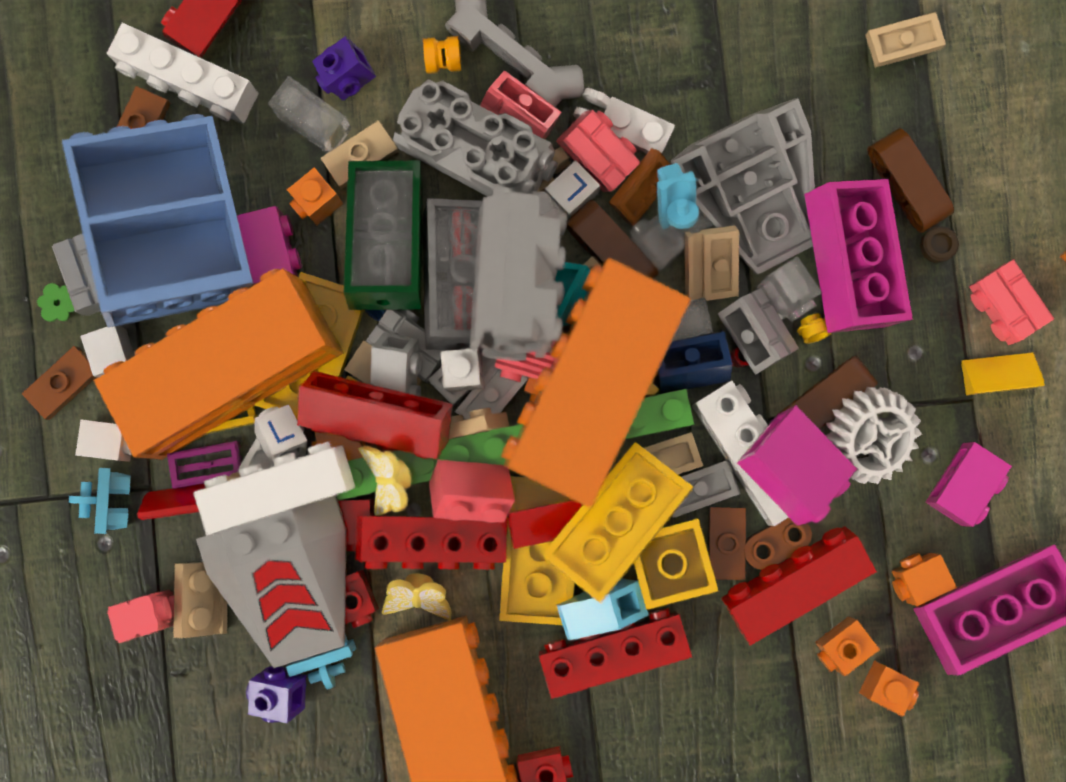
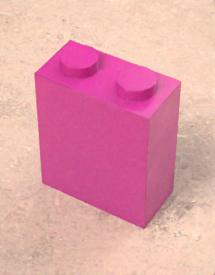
(797, 467)

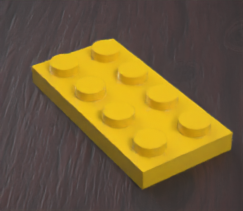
(344, 326)
(622, 522)
(529, 581)

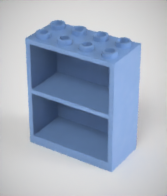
(157, 218)

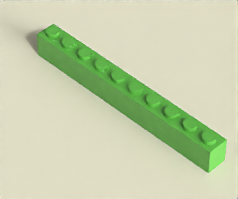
(654, 416)

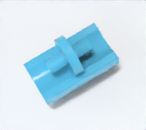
(676, 197)
(105, 517)
(323, 661)

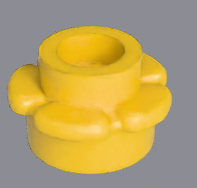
(813, 328)

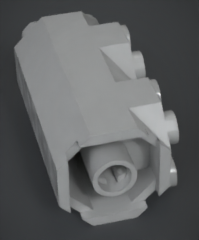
(472, 142)
(517, 275)

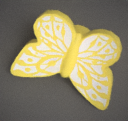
(391, 479)
(416, 591)

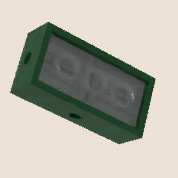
(383, 235)

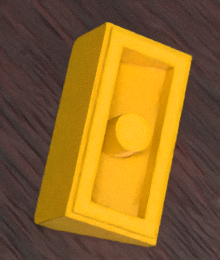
(1001, 374)

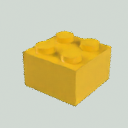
(675, 566)

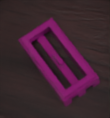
(175, 470)

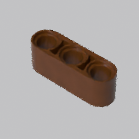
(910, 180)
(606, 240)
(828, 393)

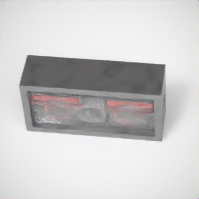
(449, 271)

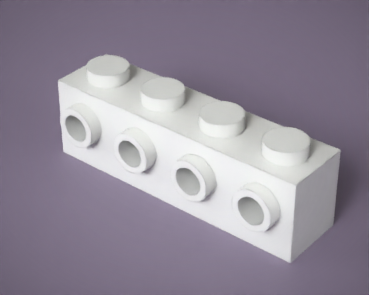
(182, 73)
(734, 430)
(275, 489)

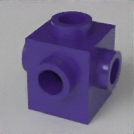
(343, 69)
(276, 695)

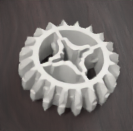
(885, 440)

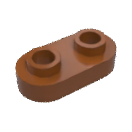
(777, 542)

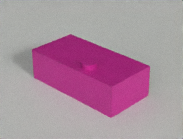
(858, 255)
(997, 611)

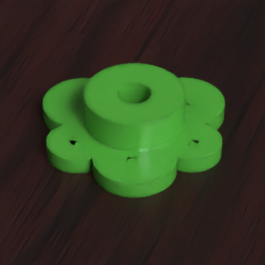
(52, 295)

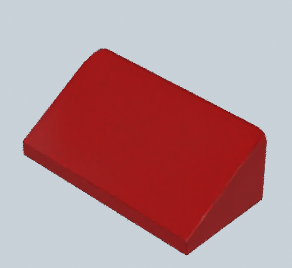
(169, 502)
(540, 523)

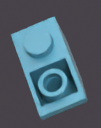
(587, 617)

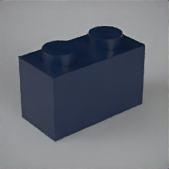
(695, 363)

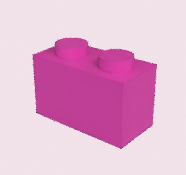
(267, 242)
(969, 485)

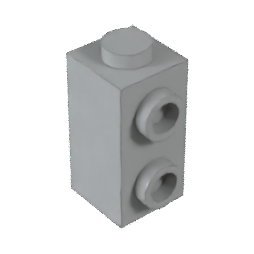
(396, 363)

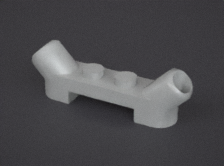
(550, 83)

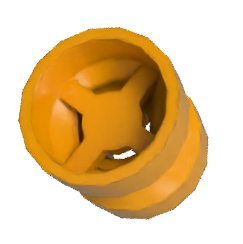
(434, 54)

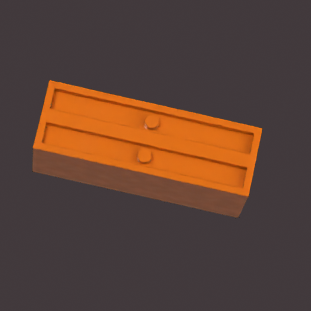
(217, 365)
(595, 381)
(444, 705)

